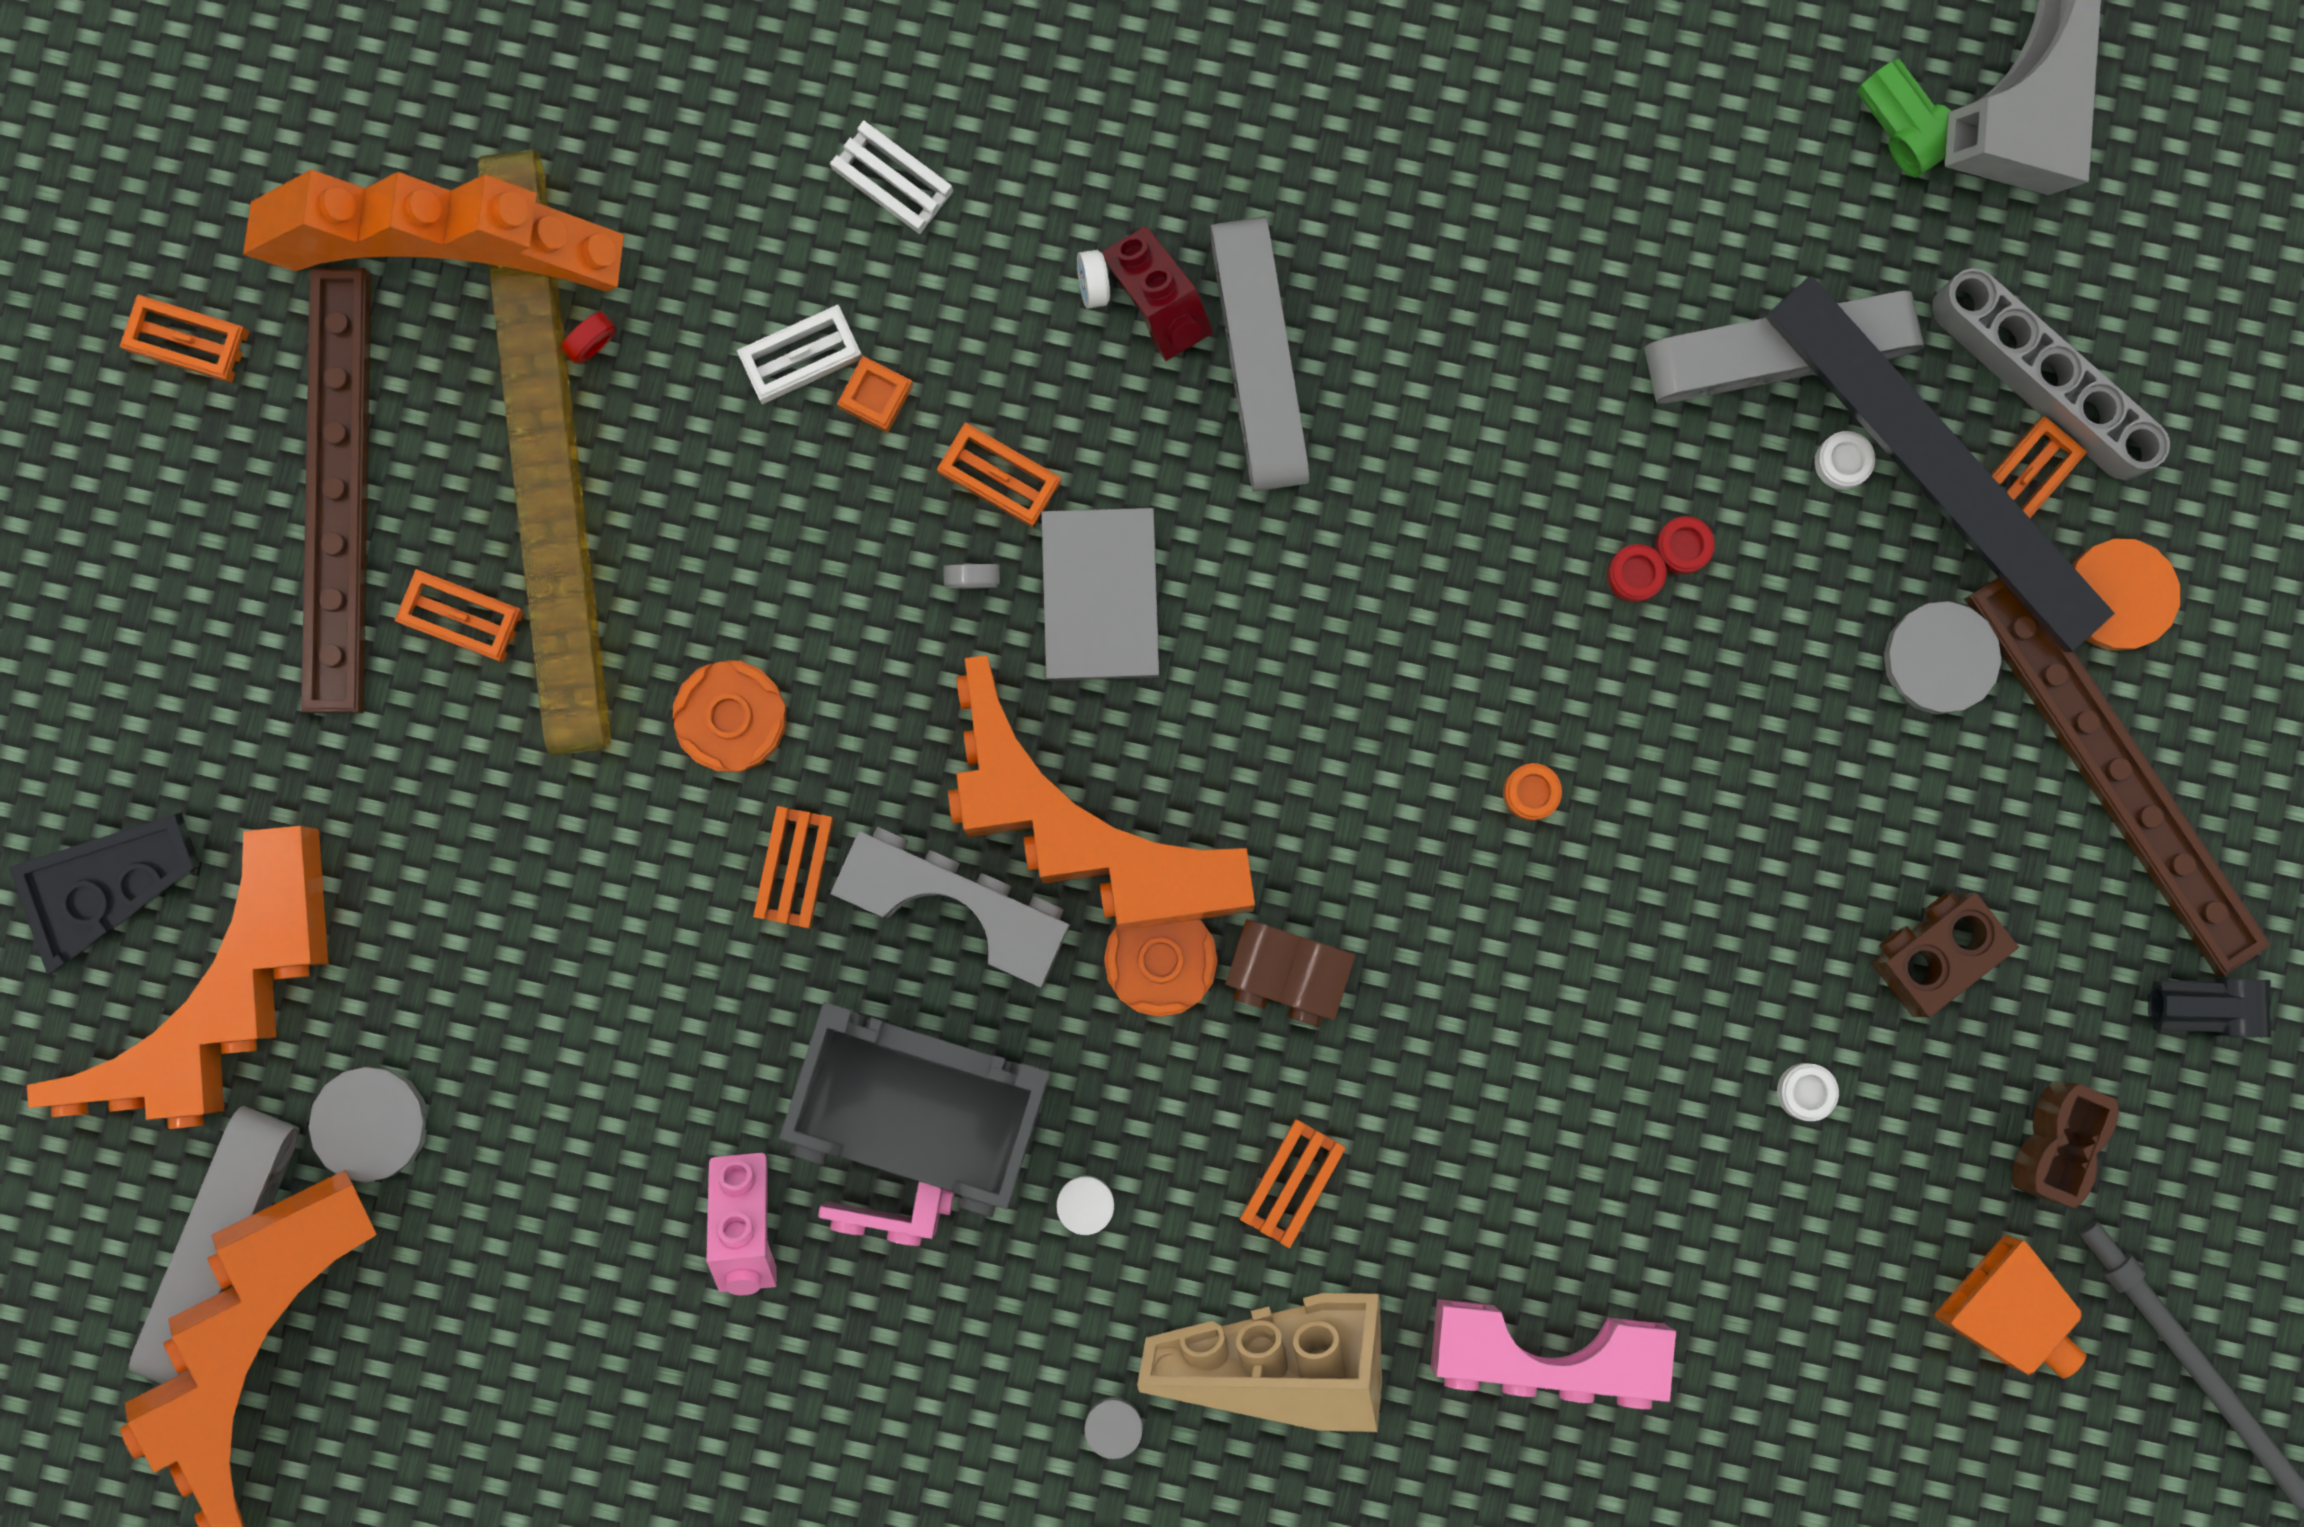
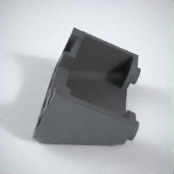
(914, 1107)

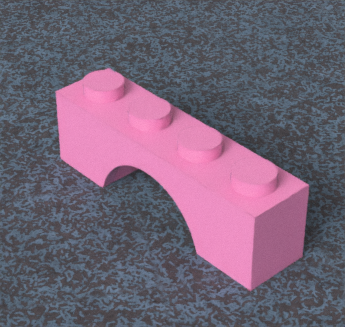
(1622, 1361)

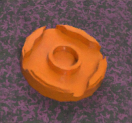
(2137, 588)
(729, 716)
(1161, 966)

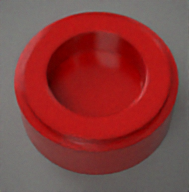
(588, 338)
(1685, 545)
(1636, 573)

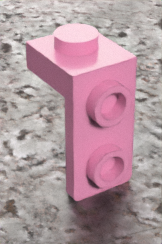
(738, 1224)
(901, 1229)

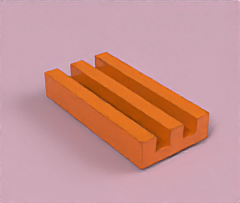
(228, 353)
(2058, 439)
(1039, 499)
(504, 632)
(772, 861)
(1268, 1225)

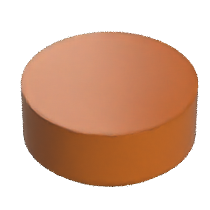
(1532, 792)

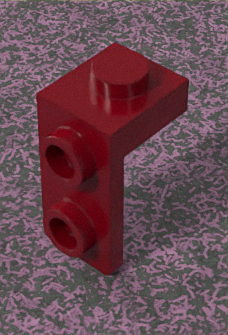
(1159, 291)

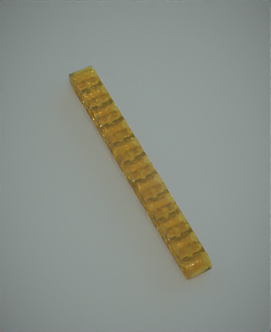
(548, 490)

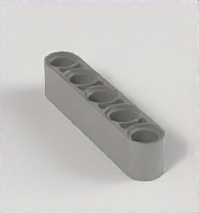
(1259, 354)
(1758, 355)
(2076, 376)
(237, 1185)

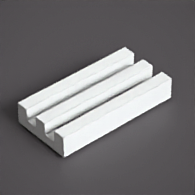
(855, 149)
(808, 373)

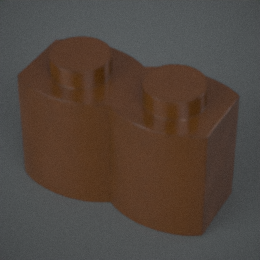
(1289, 971)
(2068, 1131)

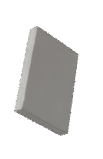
(1100, 594)

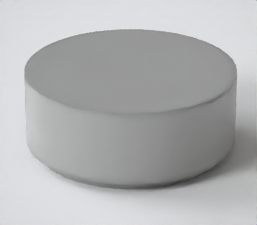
(971, 576)
(1113, 1428)

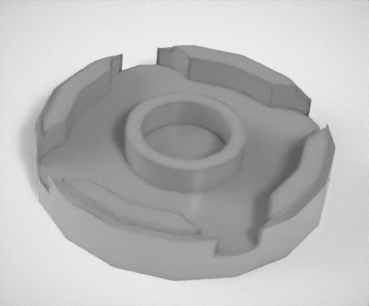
(1942, 657)
(368, 1123)

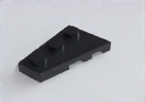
(99, 884)

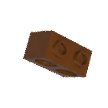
(1949, 965)

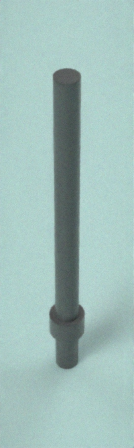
(2128, 1276)

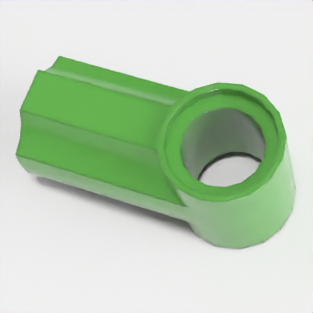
(1908, 116)

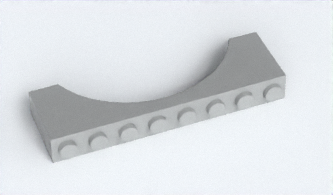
(2040, 115)

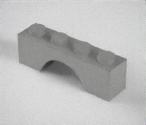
(886, 877)

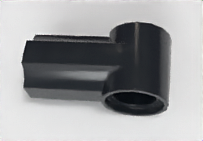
(2220, 1007)

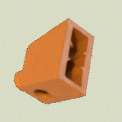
(2016, 1311)

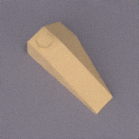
(1291, 1366)

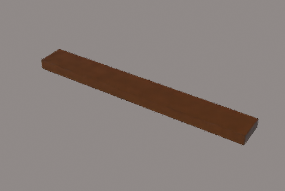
(336, 491)
(2123, 783)

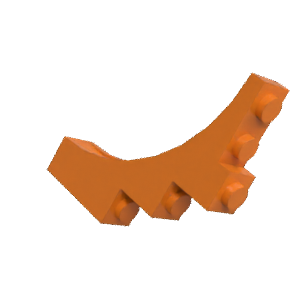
(401, 216)
(1009, 794)
(178, 1067)
(268, 1264)

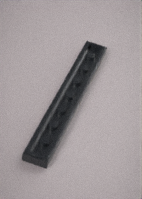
(1939, 464)

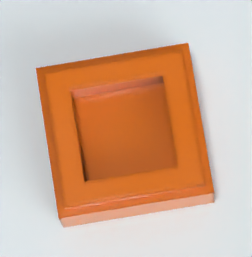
(875, 394)

